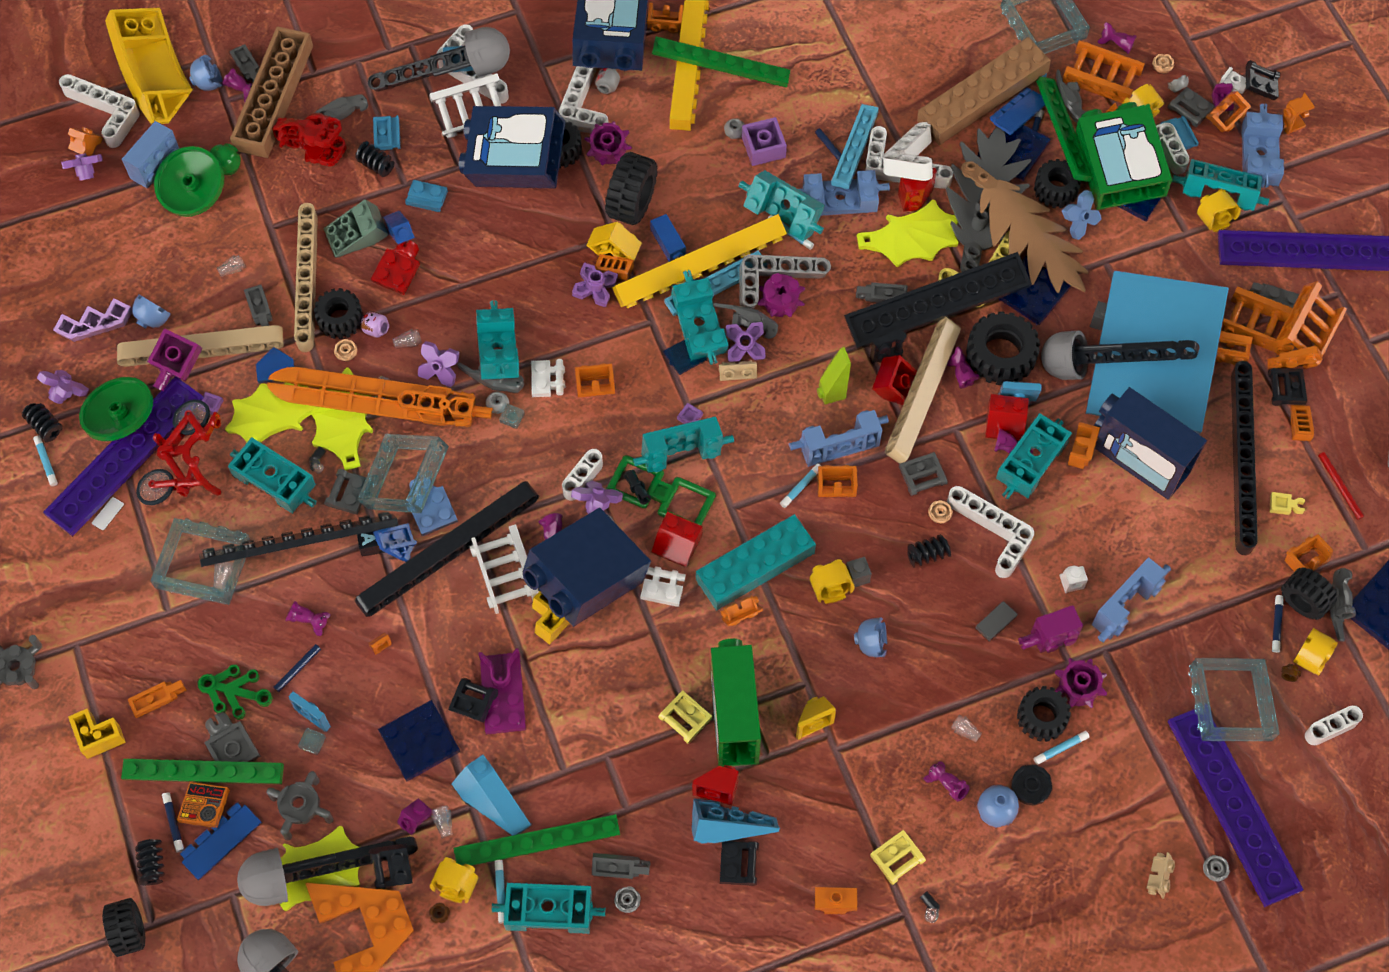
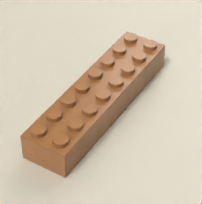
(984, 90)
(271, 91)

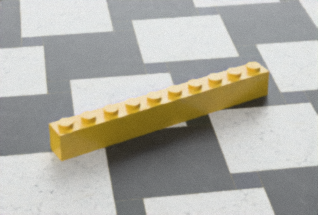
(688, 74)
(700, 260)

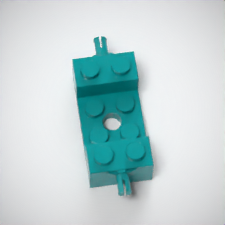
(1233, 181)
(768, 195)
(695, 301)
(494, 330)
(702, 434)
(1021, 469)
(288, 484)
(571, 907)

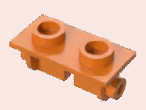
(749, 608)

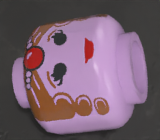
(374, 324)

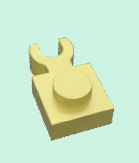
(1282, 504)

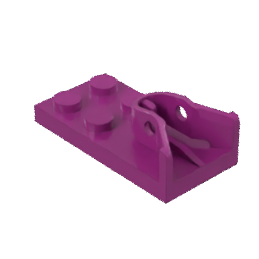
(504, 674)

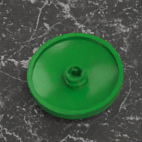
(189, 181)
(116, 409)

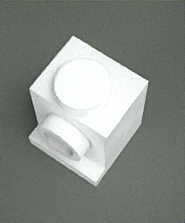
(1236, 79)
(1071, 576)

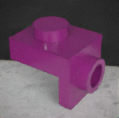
(1220, 92)
(413, 816)

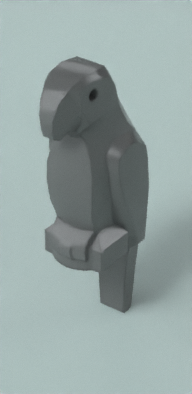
(1071, 97)
(344, 106)
(746, 316)
(506, 384)
(1343, 606)

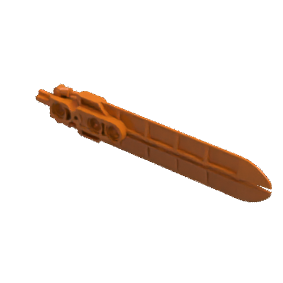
(378, 406)

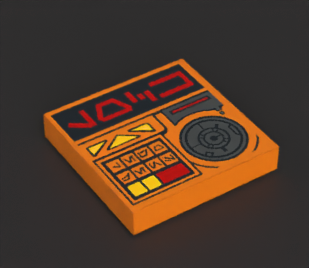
(203, 805)

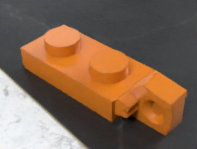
(1296, 357)
(155, 697)

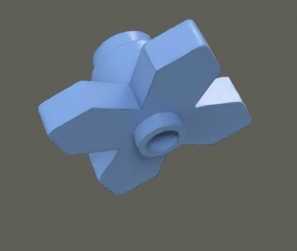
(1081, 214)

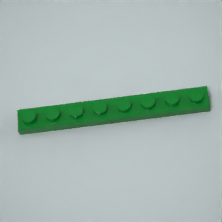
(721, 62)
(1064, 129)
(202, 771)
(537, 841)

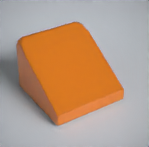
(380, 643)

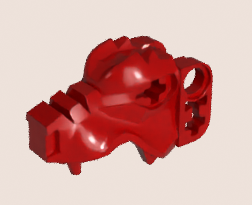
(314, 135)

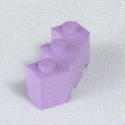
(94, 322)

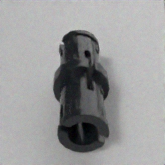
(637, 487)

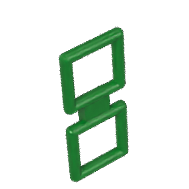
(662, 491)

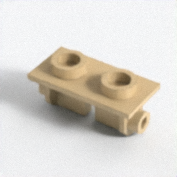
(739, 371)
(1163, 866)

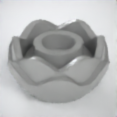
(1178, 84)
(729, 128)
(497, 407)
(1218, 862)
(621, 896)

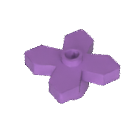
(83, 165)
(595, 283)
(752, 334)
(438, 363)
(61, 385)
(596, 496)

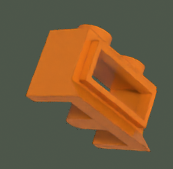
(668, 23)
(1294, 108)
(1240, 113)
(1233, 356)
(594, 372)
(1084, 441)
(843, 472)
(1316, 543)

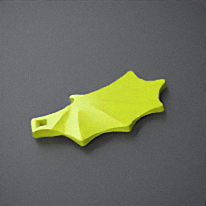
(912, 235)
(266, 415)
(341, 432)
(332, 843)

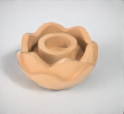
(1163, 63)
(343, 345)
(940, 506)

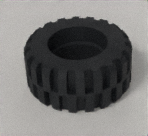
(631, 188)
(1008, 328)

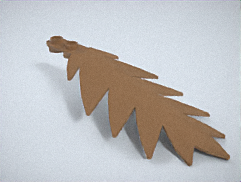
(1026, 229)

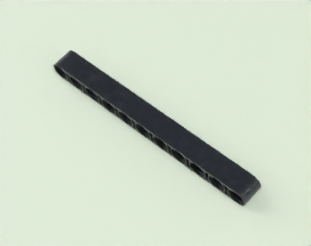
(1242, 464)
(446, 549)

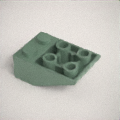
(356, 229)

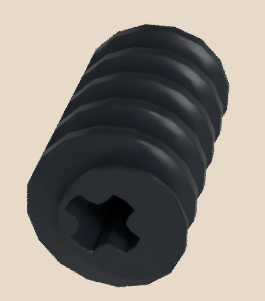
(374, 159)
(42, 421)
(928, 549)
(148, 862)

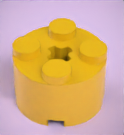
(1146, 95)
(1218, 210)
(831, 582)
(1315, 652)
(454, 880)

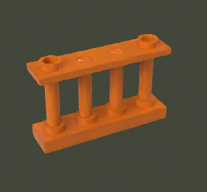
(1098, 85)
(1258, 304)
(1296, 322)

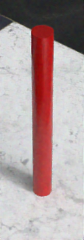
(1341, 486)

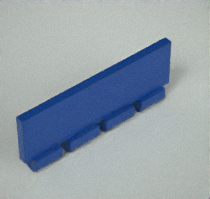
(1018, 111)
(217, 845)

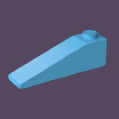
(485, 791)
(719, 824)

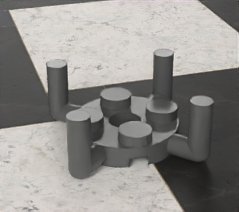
(27, 661)
(304, 813)

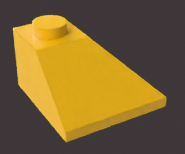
(815, 716)

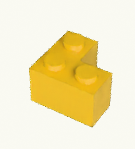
(615, 240)
(549, 625)
(95, 737)

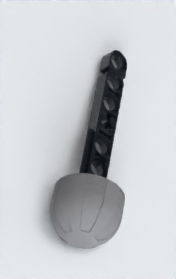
(483, 50)
(1068, 354)
(264, 878)
(265, 952)

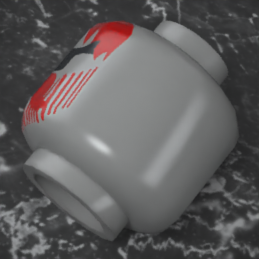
(607, 80)

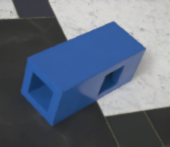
(398, 227)
(667, 237)

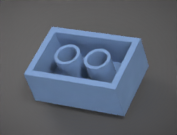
(148, 153)

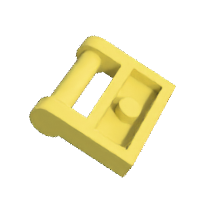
(690, 712)
(892, 852)

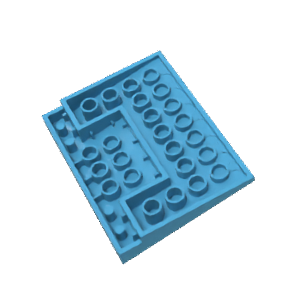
(1157, 311)

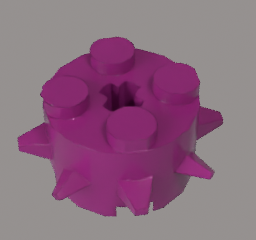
(607, 143)
(781, 295)
(1085, 674)

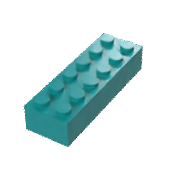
(755, 562)

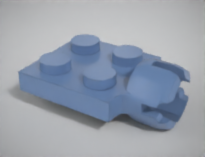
(436, 512)

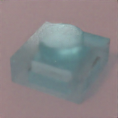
(512, 416)
(312, 741)

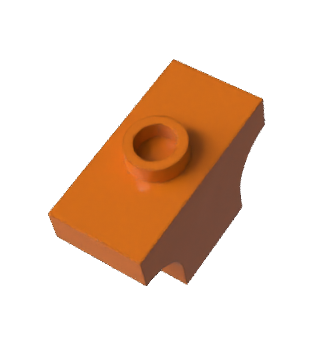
(83, 140)
(835, 900)

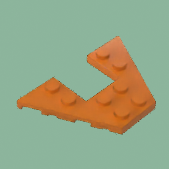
(383, 916)

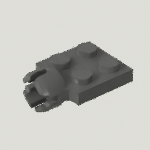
(229, 740)

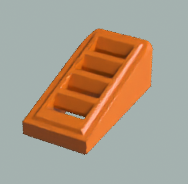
(622, 262)
(1297, 434)

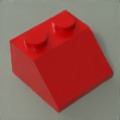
(915, 192)
(894, 379)
(1006, 414)
(677, 539)
(717, 784)

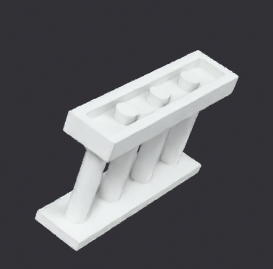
(456, 92)
(518, 555)

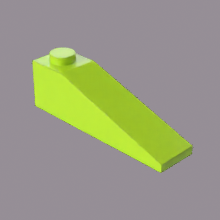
(835, 378)

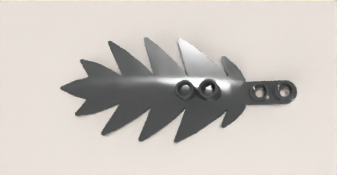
(975, 225)

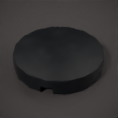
(1031, 784)

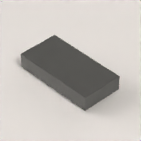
(996, 621)

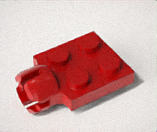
(397, 267)

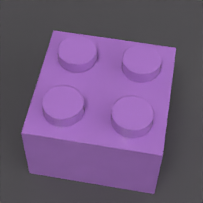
(764, 141)

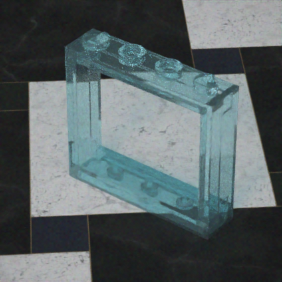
(1068, 7)
(423, 481)
(192, 589)
(1263, 696)

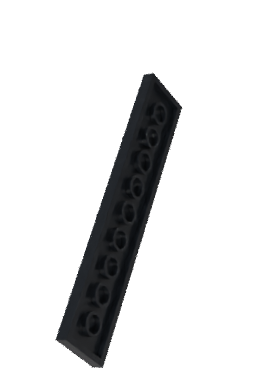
(938, 300)
(289, 540)

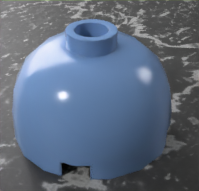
(204, 74)
(148, 313)
(871, 637)
(998, 805)

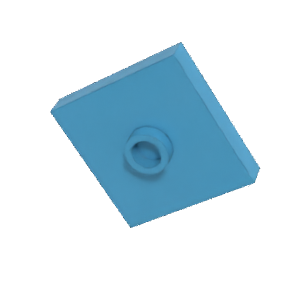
(1021, 389)
(309, 711)

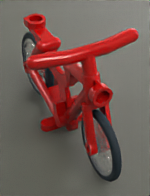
(159, 483)

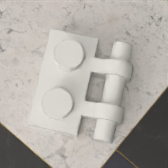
(541, 378)
(663, 592)

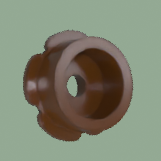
(1290, 673)
(439, 907)

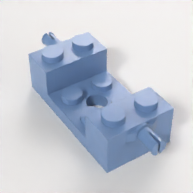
(1262, 133)
(859, 198)
(861, 438)
(1112, 615)

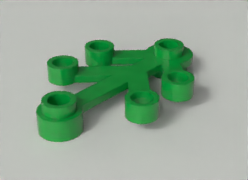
(232, 689)

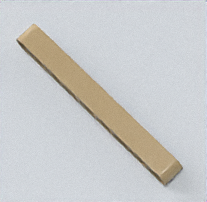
(308, 283)
(213, 344)
(922, 390)

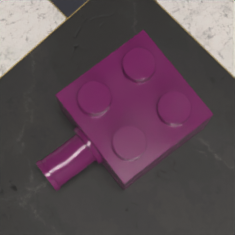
(173, 357)
(1054, 630)

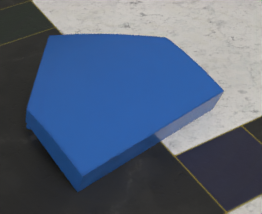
(272, 362)
(396, 541)

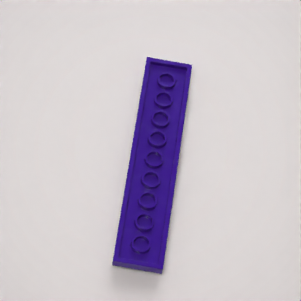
(1303, 250)
(118, 461)
(1237, 811)

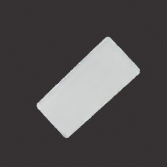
(107, 513)

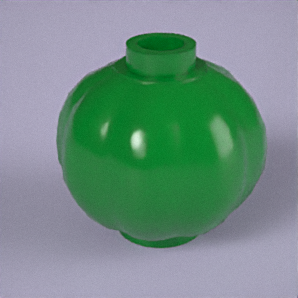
(228, 157)

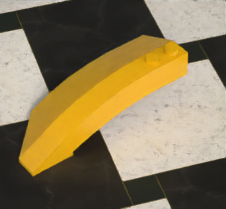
(148, 62)

